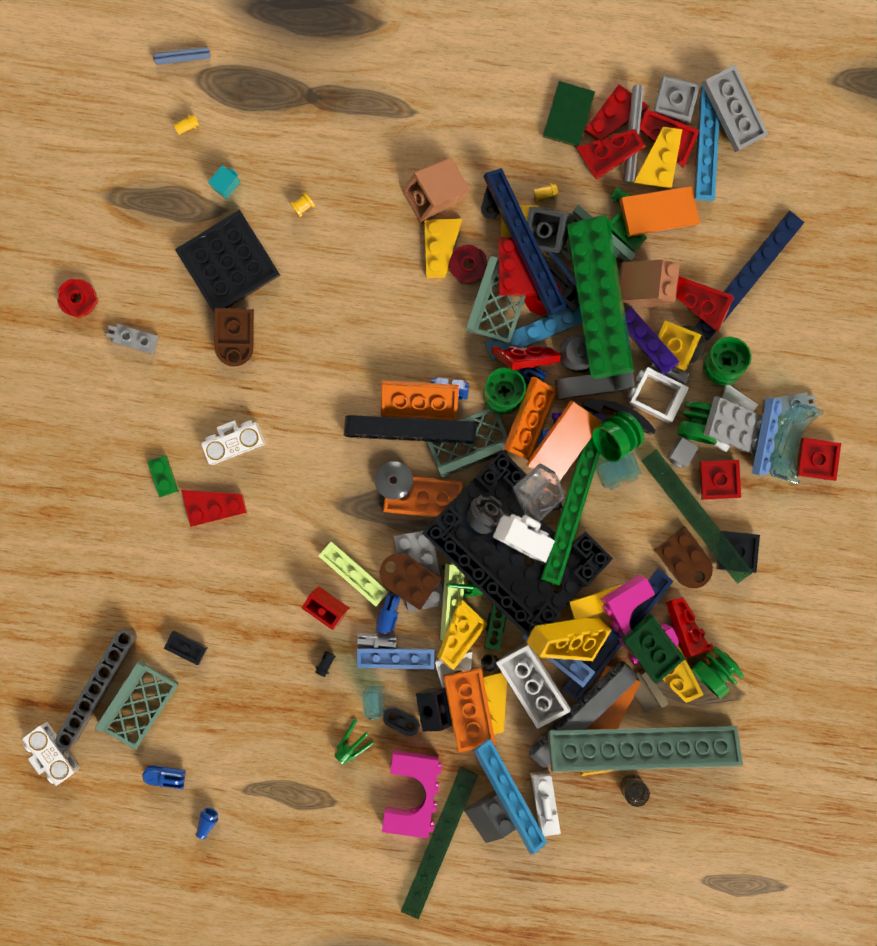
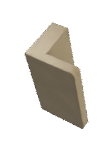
(648, 693)

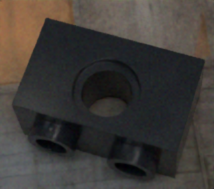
(433, 709)

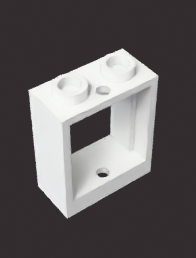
(675, 403)

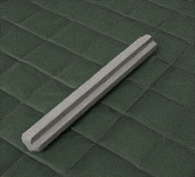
(634, 123)

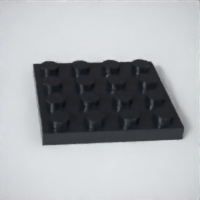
(227, 262)

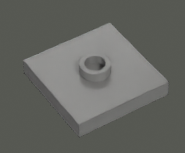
(676, 99)

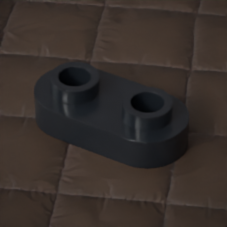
(488, 202)
(400, 721)

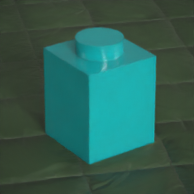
(224, 181)

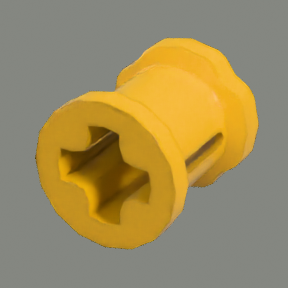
(302, 204)

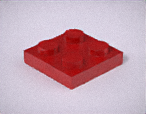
(818, 459)
(720, 479)

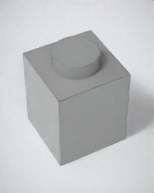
(682, 453)

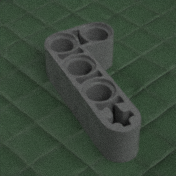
(587, 385)

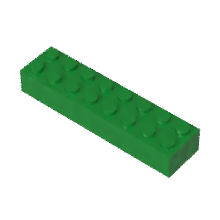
(600, 297)

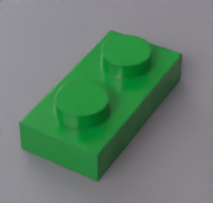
(618, 229)
(163, 476)

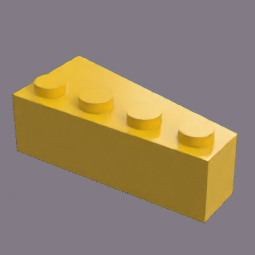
(569, 639)

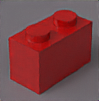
(325, 608)

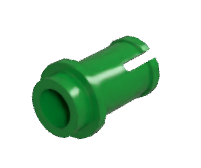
(617, 194)

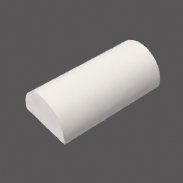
(533, 685)

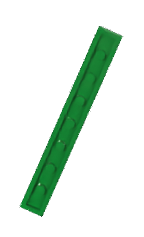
(571, 514)

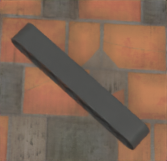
(88, 694)
(587, 708)

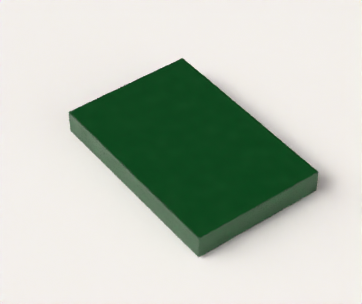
(568, 114)
(653, 649)

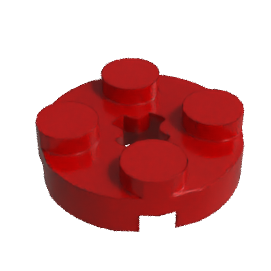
(66, 296)

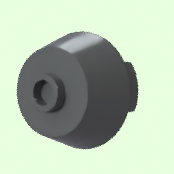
(574, 353)
(485, 514)

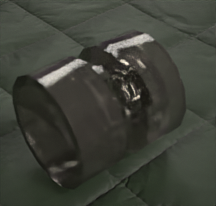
(634, 790)

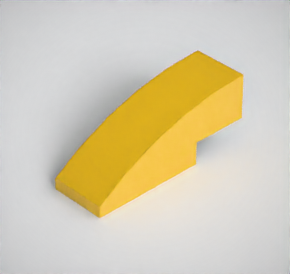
(589, 604)

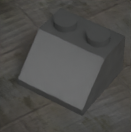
(549, 227)
(490, 818)

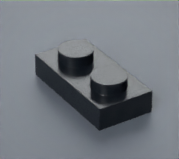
(186, 648)

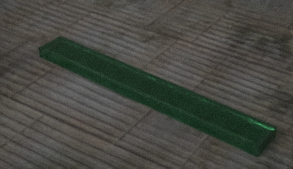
(697, 516)
(439, 843)

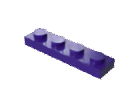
(649, 342)

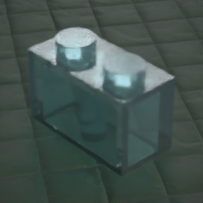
(615, 472)
(373, 702)

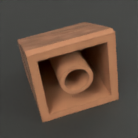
(435, 189)
(649, 282)

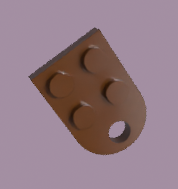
(234, 333)
(685, 558)
(410, 580)

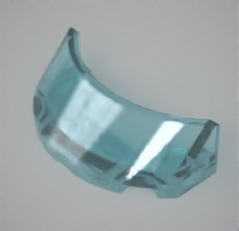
(790, 429)

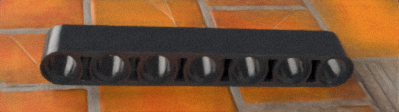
(410, 429)

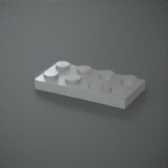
(734, 108)
(733, 425)
(424, 552)

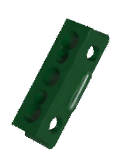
(490, 628)

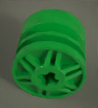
(731, 352)
(511, 383)
(696, 425)
(618, 436)
(718, 672)

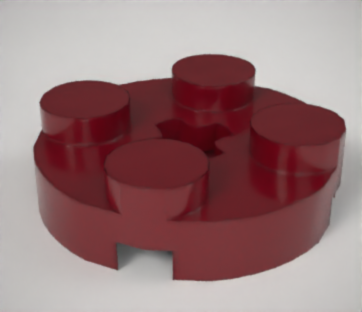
(474, 255)

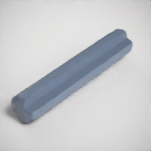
(182, 55)

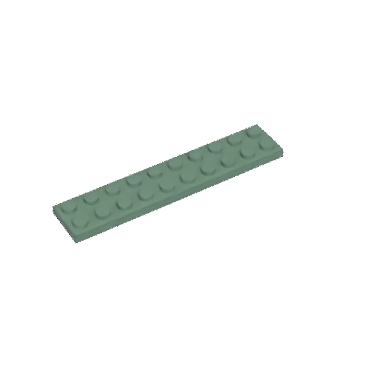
(644, 748)

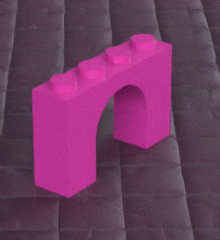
(621, 603)
(416, 821)

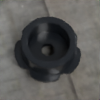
(489, 662)

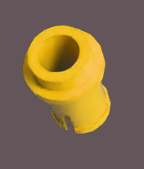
(186, 124)
(546, 192)

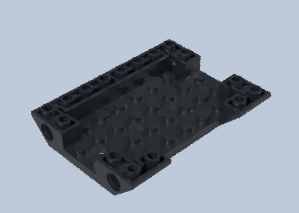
(501, 569)

